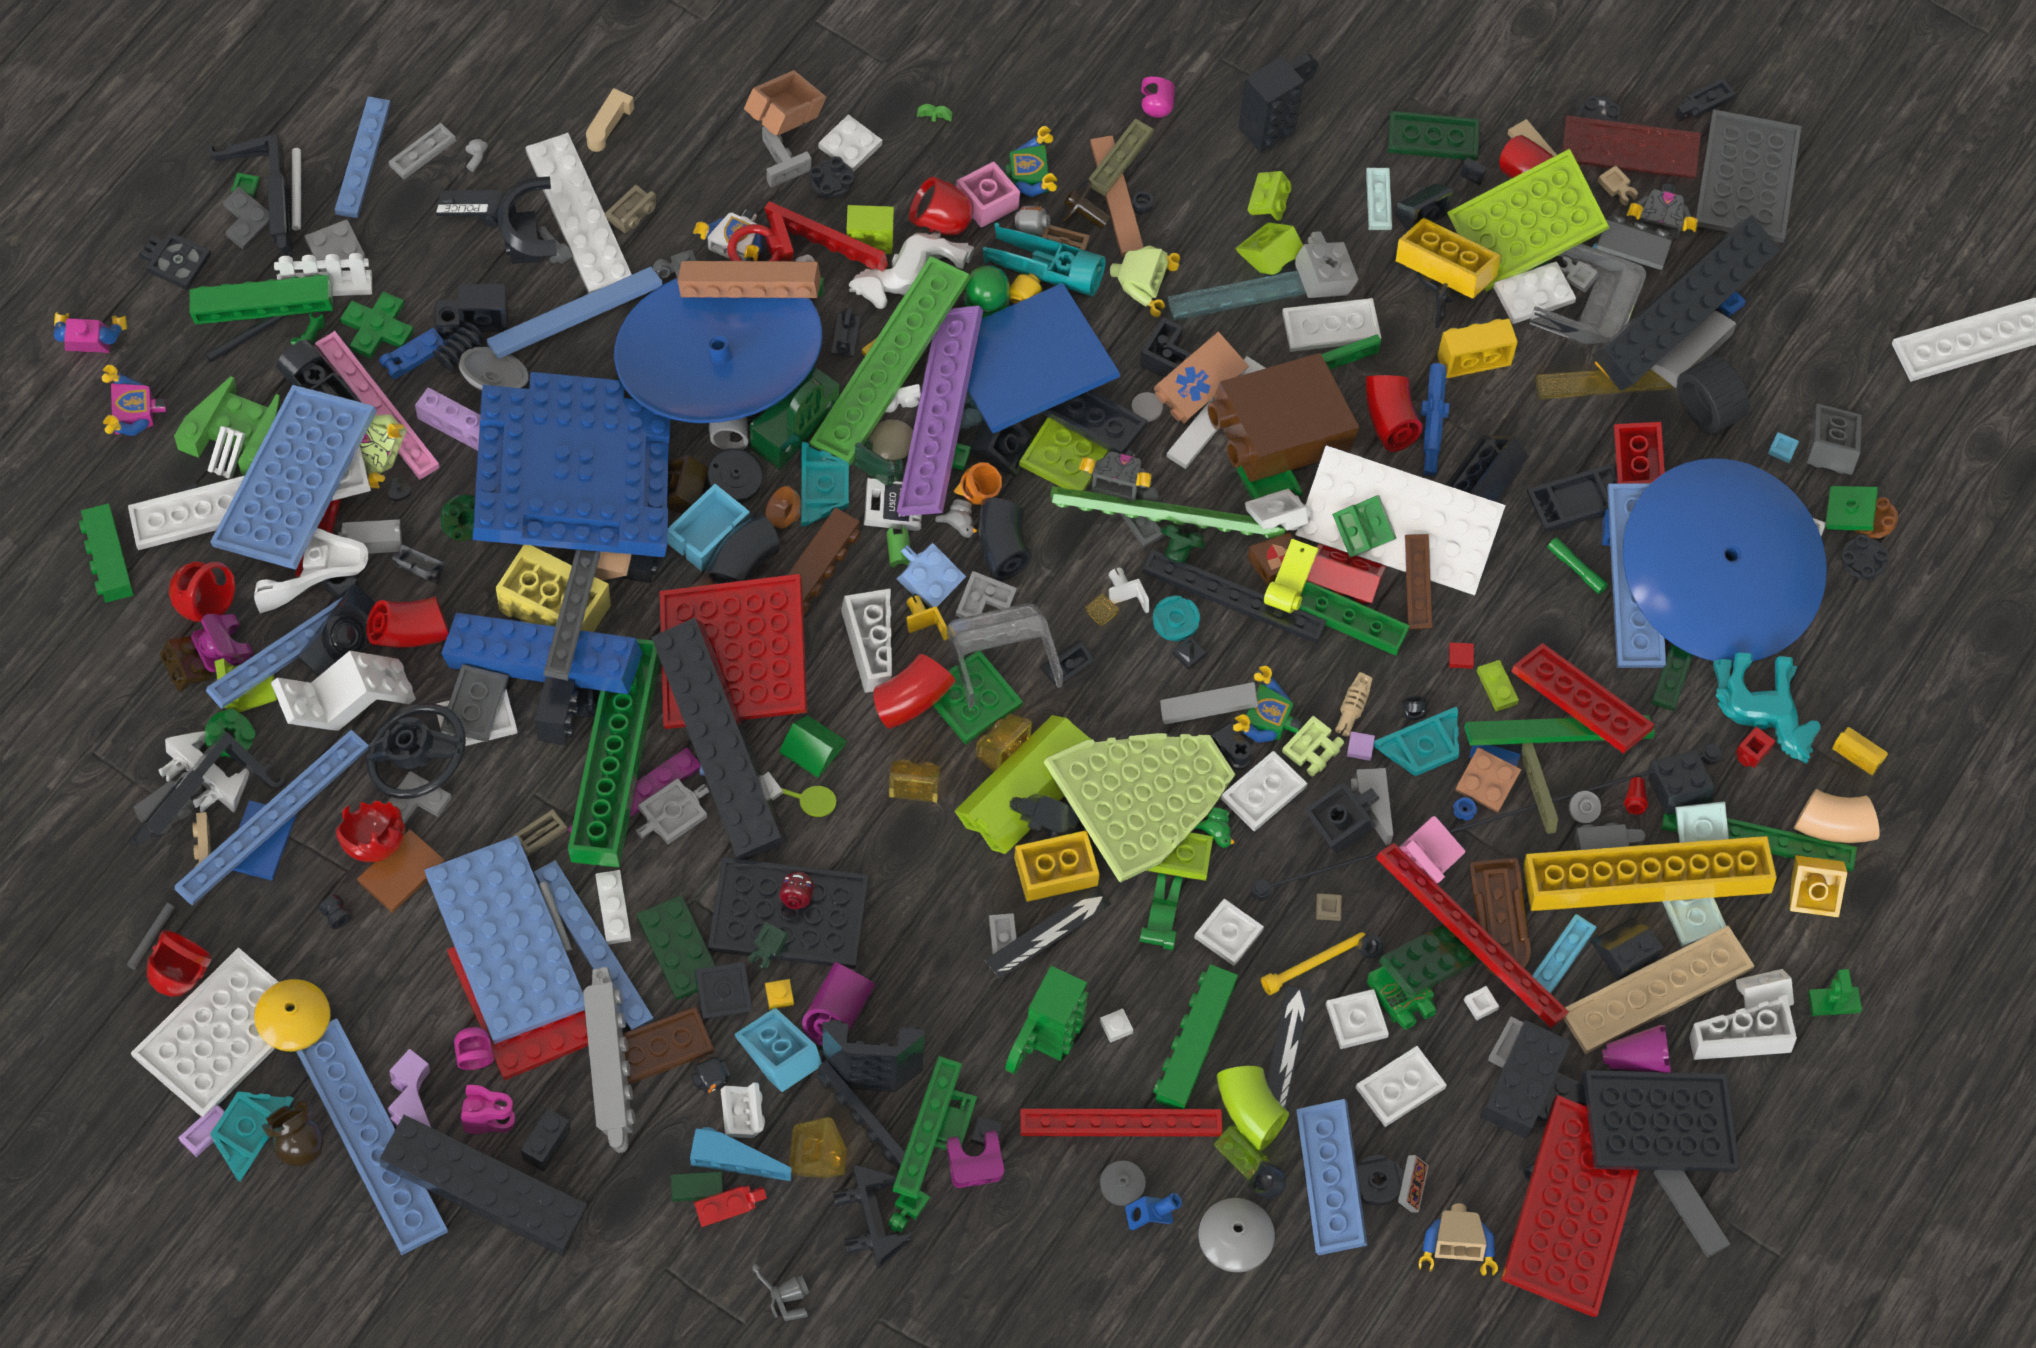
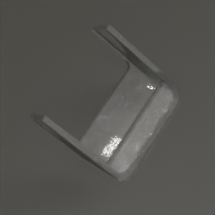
(1608, 303)
(998, 629)

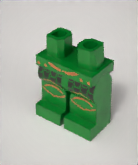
(1396, 1000)

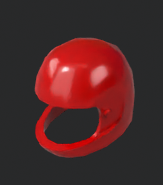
(948, 210)
(196, 592)
(176, 964)

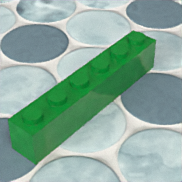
(261, 299)
(1196, 1037)

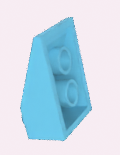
(779, 1049)

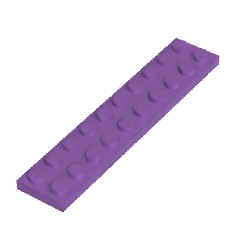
(940, 413)

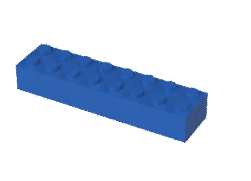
(523, 648)

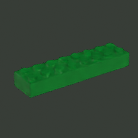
(1354, 618)

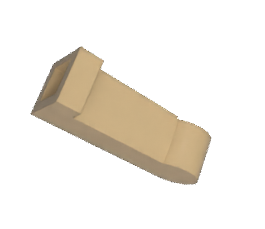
(607, 118)

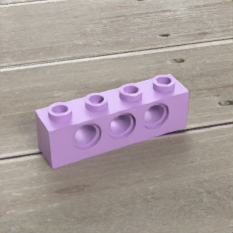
(449, 417)

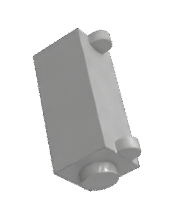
(376, 535)

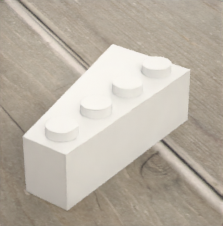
(869, 633)

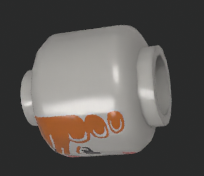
(1032, 220)

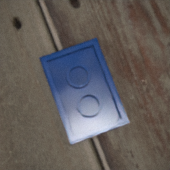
(266, 858)

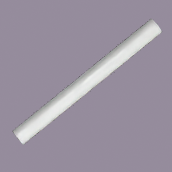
(296, 189)

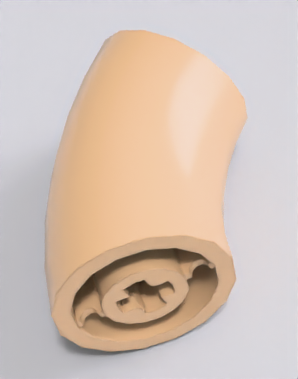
(1838, 818)

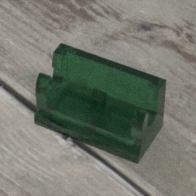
(876, 465)

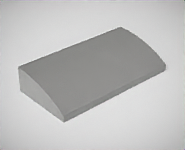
(1695, 346)

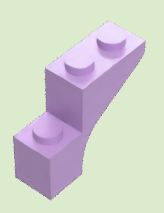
(408, 1076)

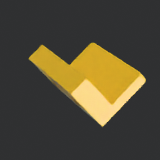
(1859, 751)

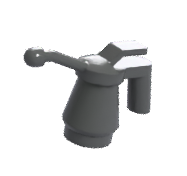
(791, 1290)

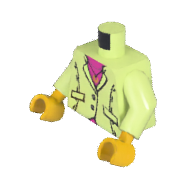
(1143, 273)
(381, 446)

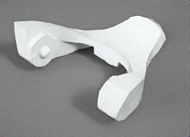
(323, 559)

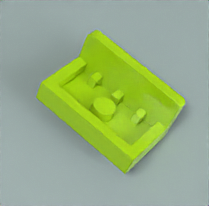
(1270, 194)

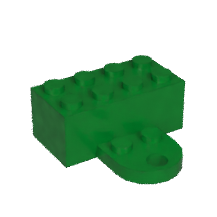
(1052, 1019)

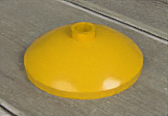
(296, 1028)

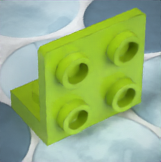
(257, 696)

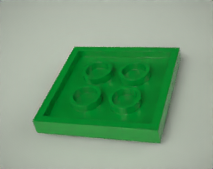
(992, 699)

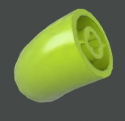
(1252, 1104)

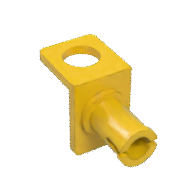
(923, 618)

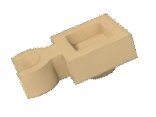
(1616, 182)

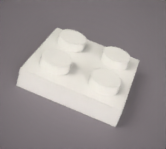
(850, 142)
(1229, 932)
(1357, 1019)

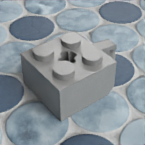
(1325, 268)

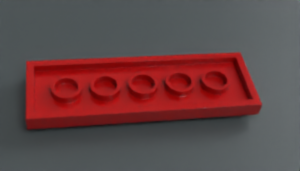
(1583, 698)

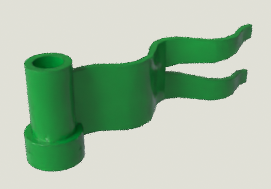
(1162, 915)

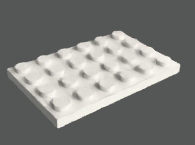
(211, 1036)

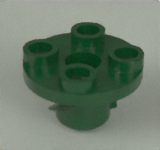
(458, 517)
(1181, 542)

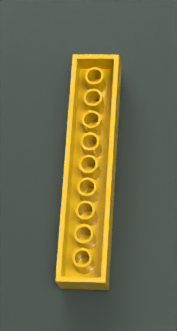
(1649, 873)

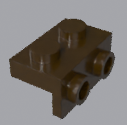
(183, 662)

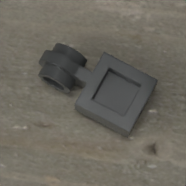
(664, 268)

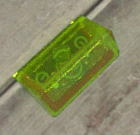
(1240, 1151)

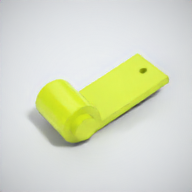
(1291, 577)

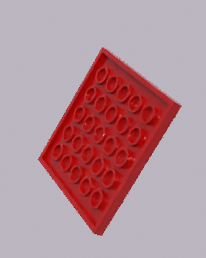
(755, 637)

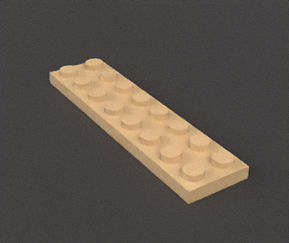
(1657, 989)

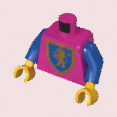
(87, 334)
(130, 404)

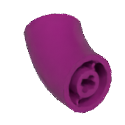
(838, 998)

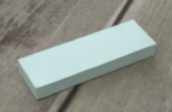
(1379, 199)

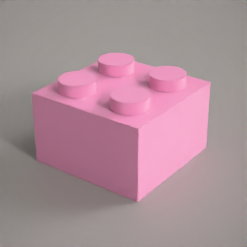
(990, 193)

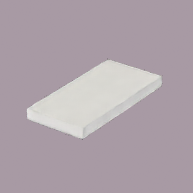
(1330, 324)

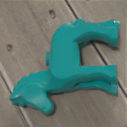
(1765, 708)

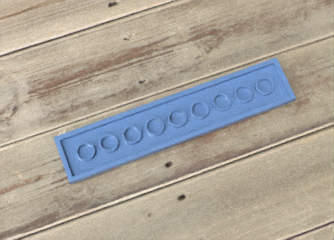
(365, 1133)

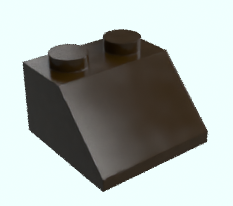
(685, 483)

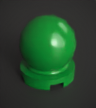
(987, 289)

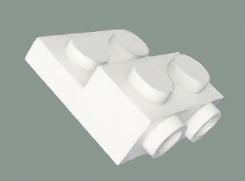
(1278, 509)

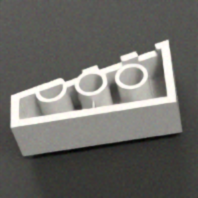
(1746, 1032)

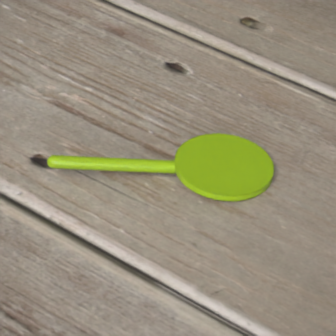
(815, 800)

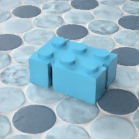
(706, 525)

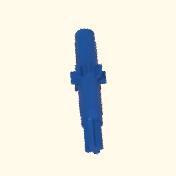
(1435, 411)

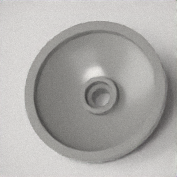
(483, 368)
(1233, 1249)

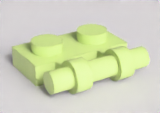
(1307, 741)

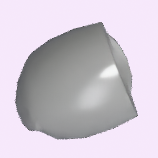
(721, 432)

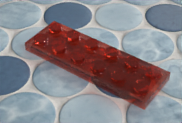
(1632, 146)

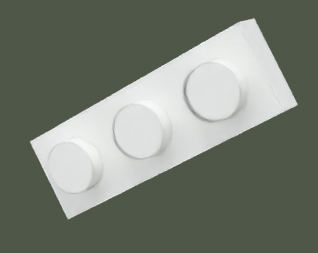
(613, 907)

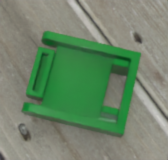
(1270, 484)
(956, 1120)

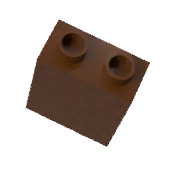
(1282, 417)

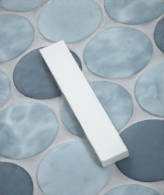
(1200, 430)

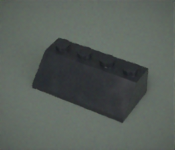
(1489, 467)

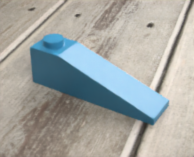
(724, 1153)

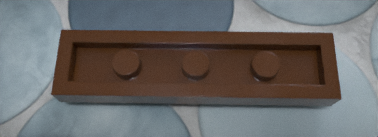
(1418, 581)

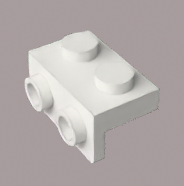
(742, 1111)

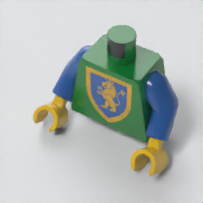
(1029, 166)
(1271, 715)

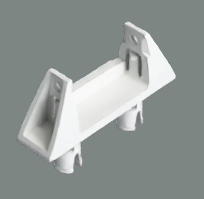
(185, 753)

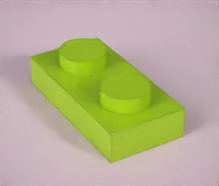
(1497, 685)

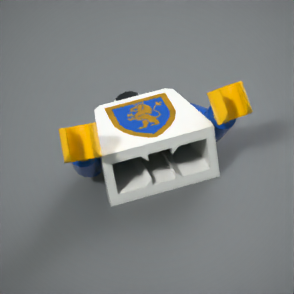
(721, 231)

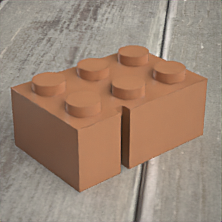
(785, 102)

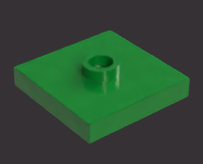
(1851, 508)

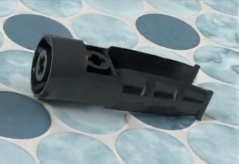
(305, 362)

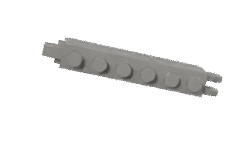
(608, 1059)

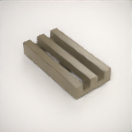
(528, 850)

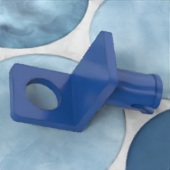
(1153, 1210)

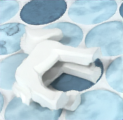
(907, 266)

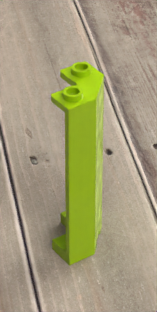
(1019, 776)

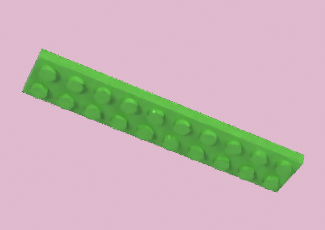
(890, 359)

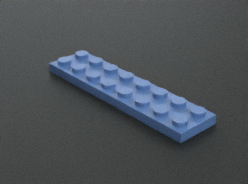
(1636, 639)

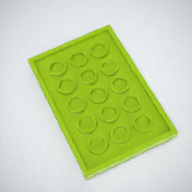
(1532, 216)

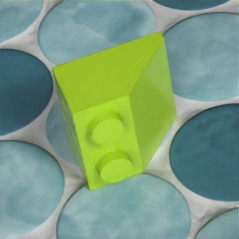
(1271, 247)

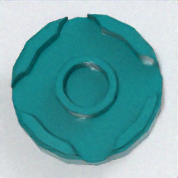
(1176, 618)

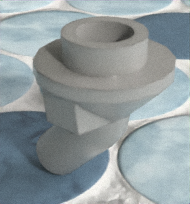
(476, 148)

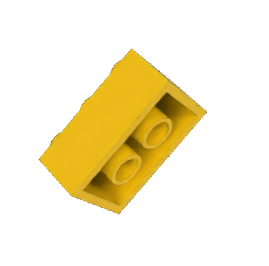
(1477, 347)
(1056, 866)

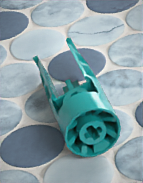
(1051, 261)

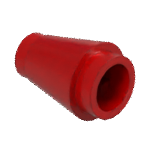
(1636, 796)

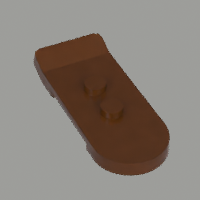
(1501, 905)

